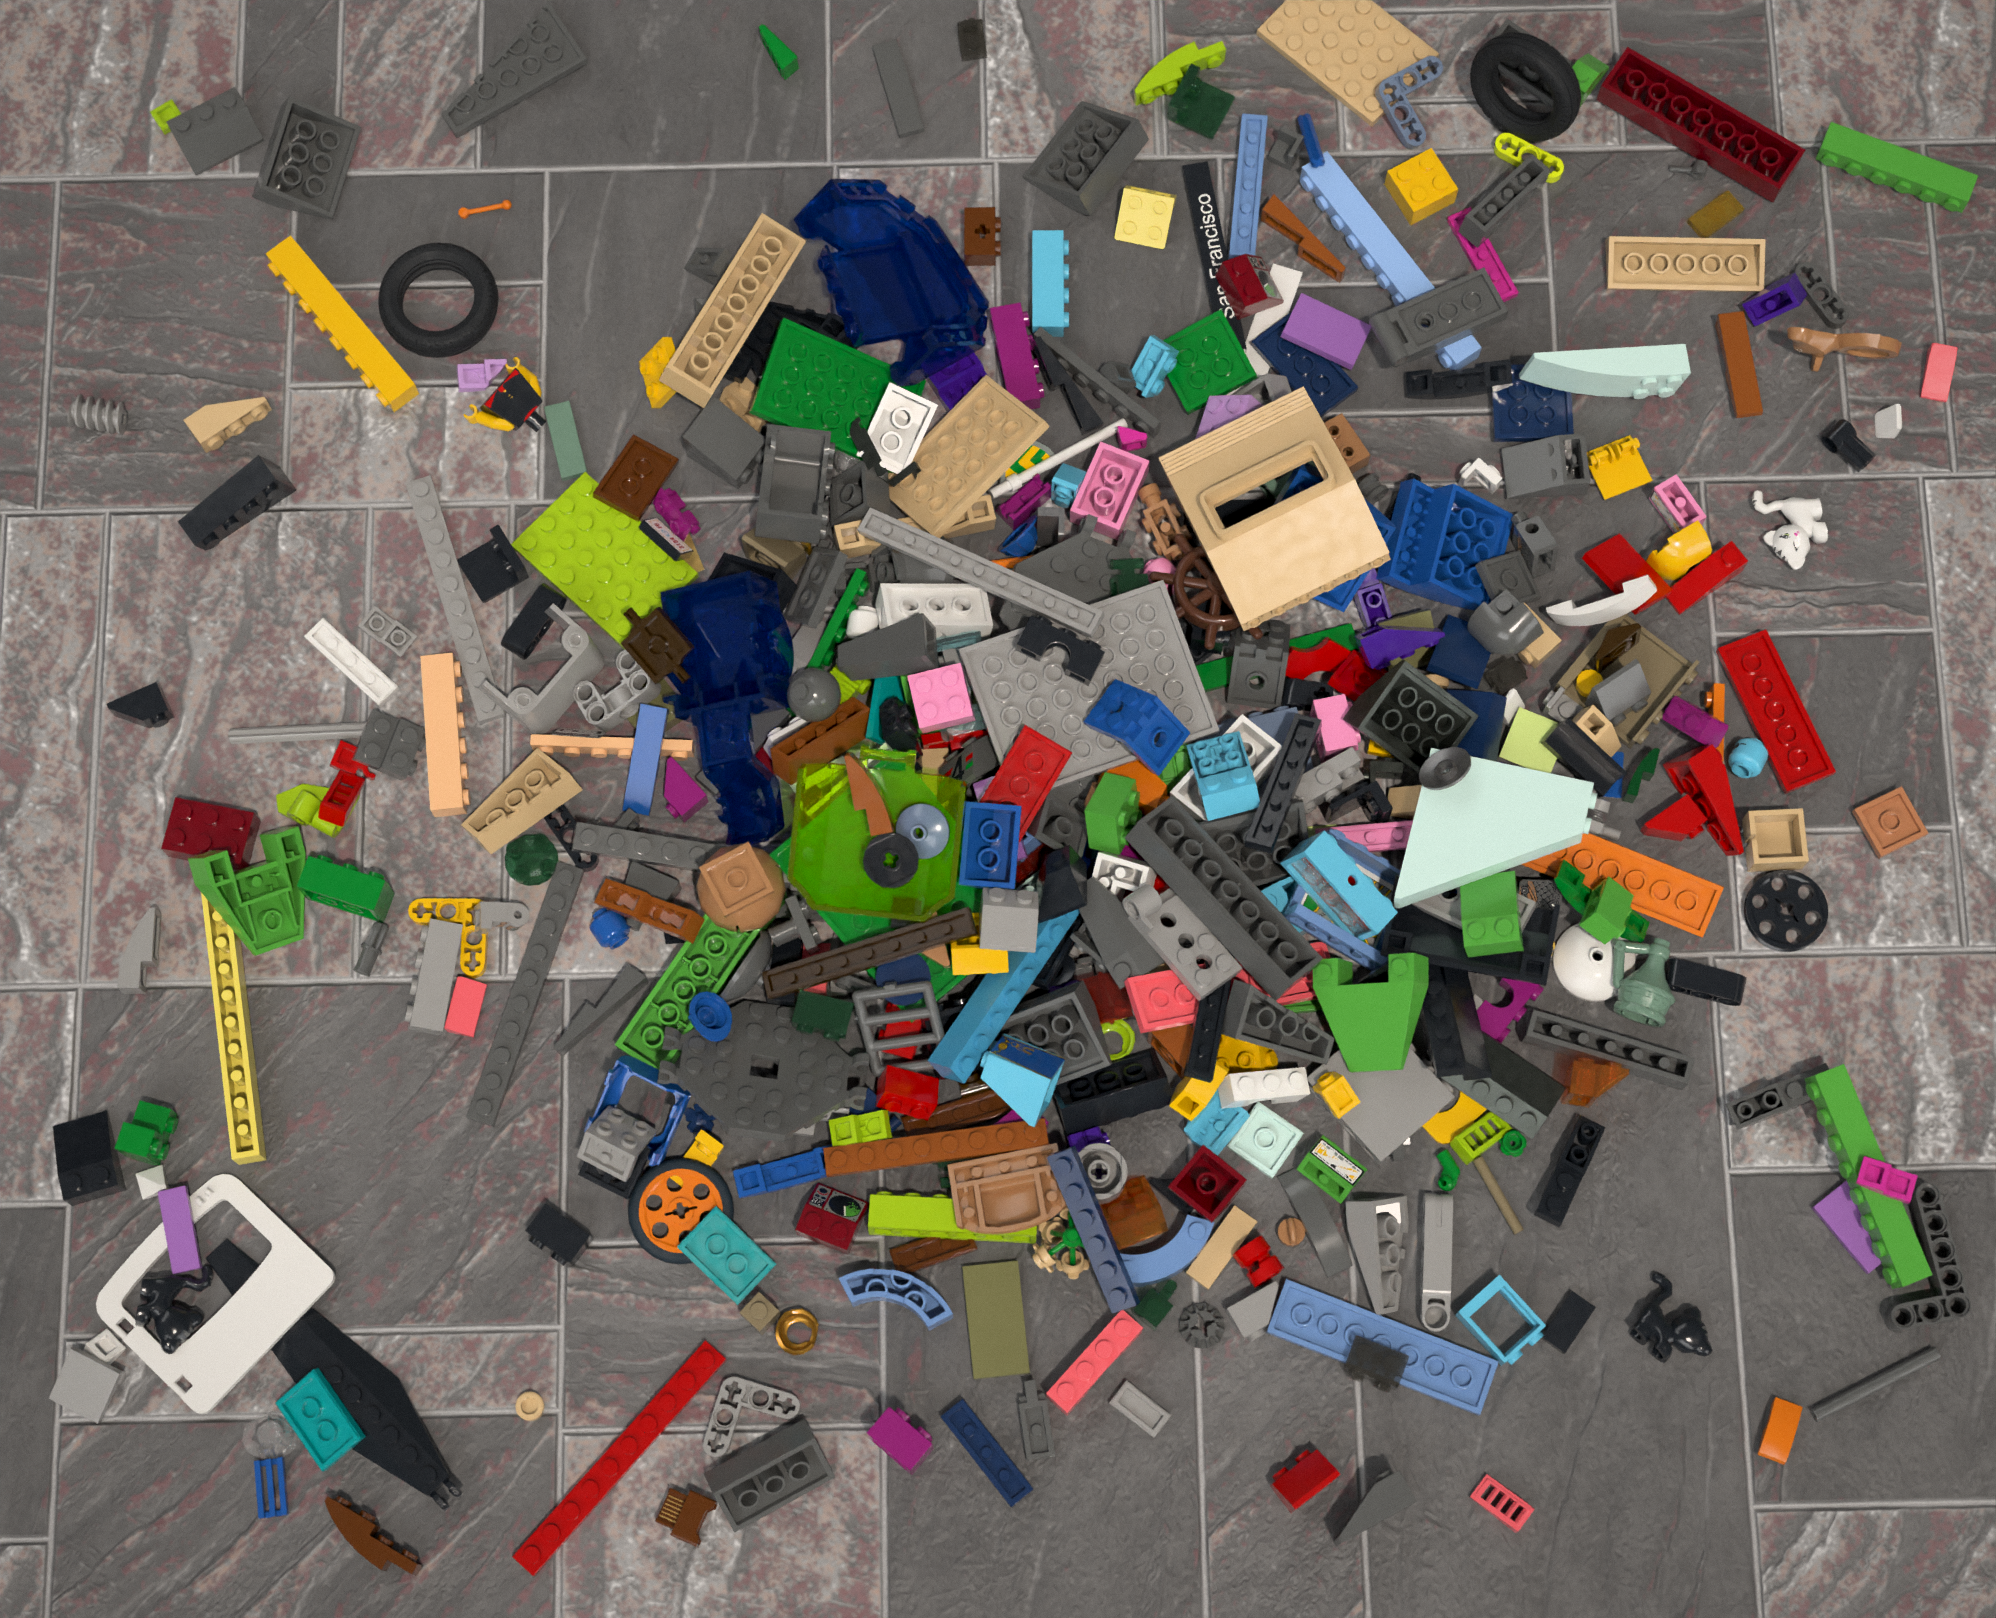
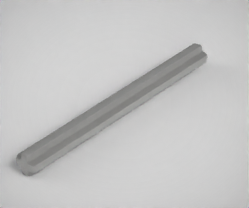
(296, 733)

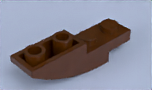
(361, 1532)

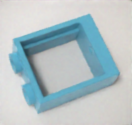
(1501, 1286)

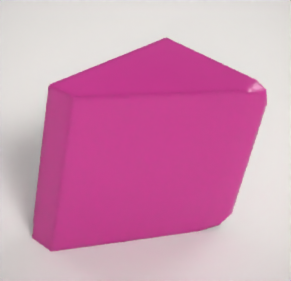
(1131, 439)

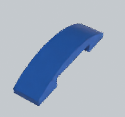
(781, 1174)

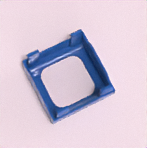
(615, 1084)

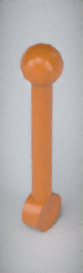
(464, 212)

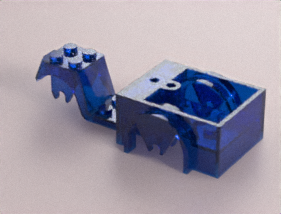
(736, 673)

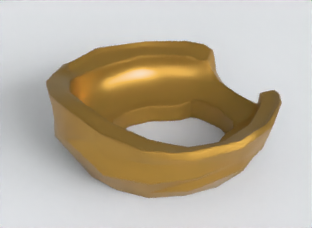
(785, 1322)

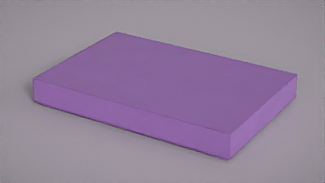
(1326, 331)
(1844, 1222)

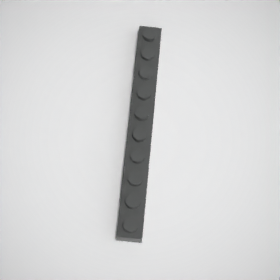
(525, 994)

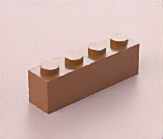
(821, 740)

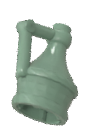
(1644, 993)

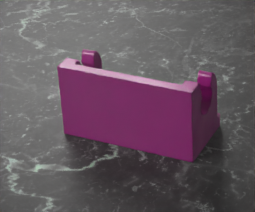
(1025, 502)

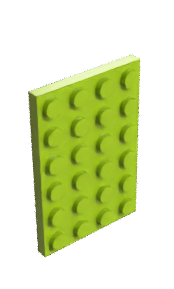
(600, 559)

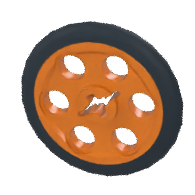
(655, 1183)

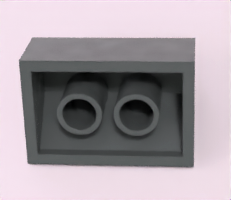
(215, 131)

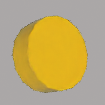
(1586, 681)

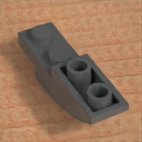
(1772, 1099)

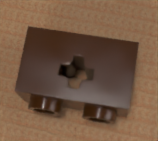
(981, 250)

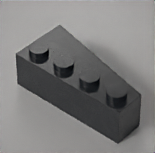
(236, 503)

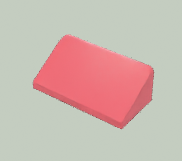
(465, 1007)

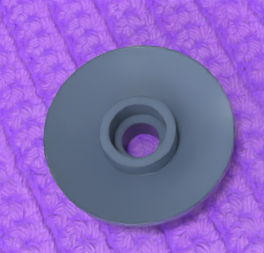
(934, 827)

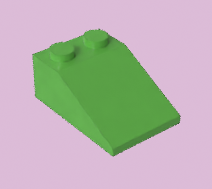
(1491, 915)

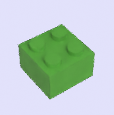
(1112, 813)

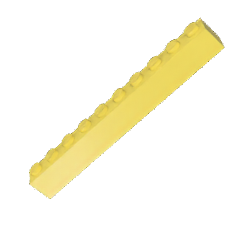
(234, 1039)

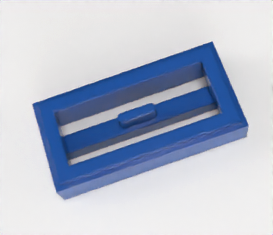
(270, 1485)

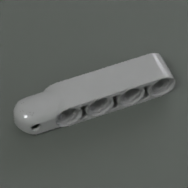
(1436, 1261)

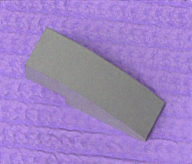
(140, 953)

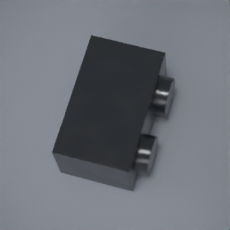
(558, 1235)

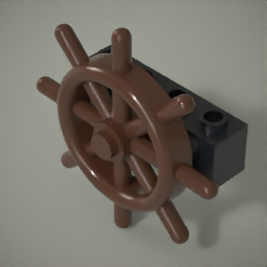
(1210, 608)

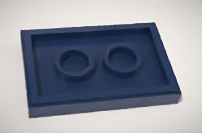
(1459, 654)

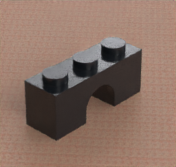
(1041, 636)

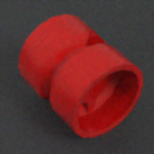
(1258, 1261)

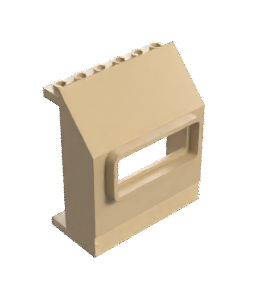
(1293, 546)

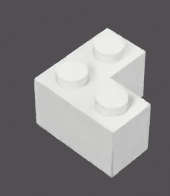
(1122, 873)

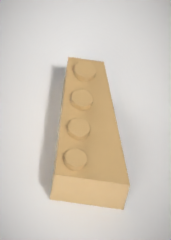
(521, 801)

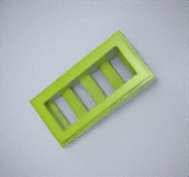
(1467, 1147)

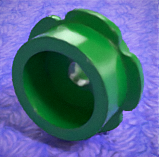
(1517, 1149)

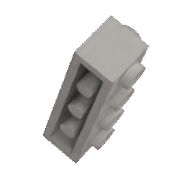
(434, 976)

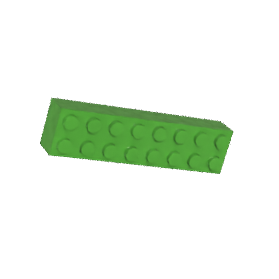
(696, 969)

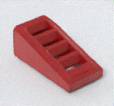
(336, 812)

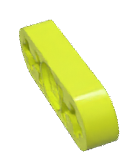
(1525, 147)

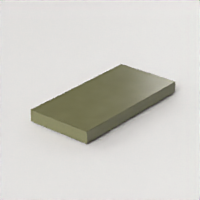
(995, 1320)

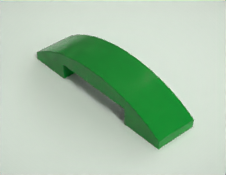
(1571, 885)

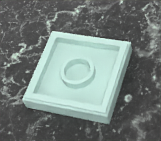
(1265, 1140)

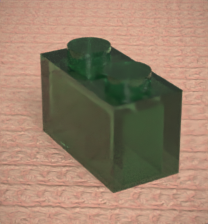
(822, 1015)

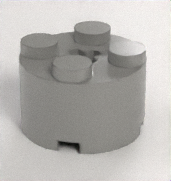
(1111, 1164)

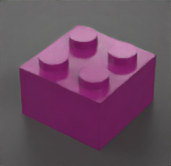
(900, 1440)

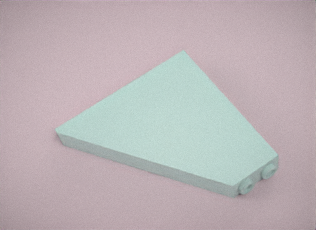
(1488, 825)

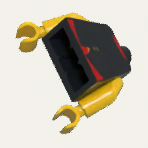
(511, 402)

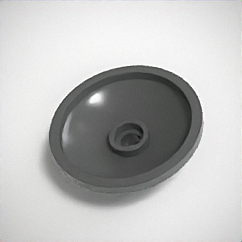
(750, 970)

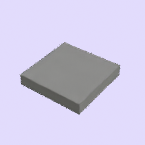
(86, 1385)

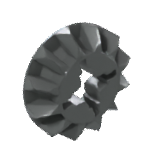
(1196, 1337)

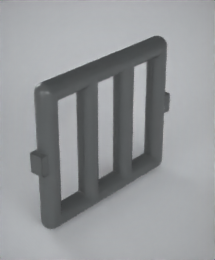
(872, 1046)

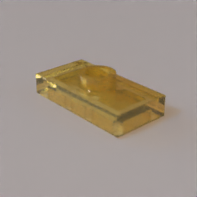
(1715, 215)

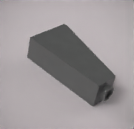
(891, 651)

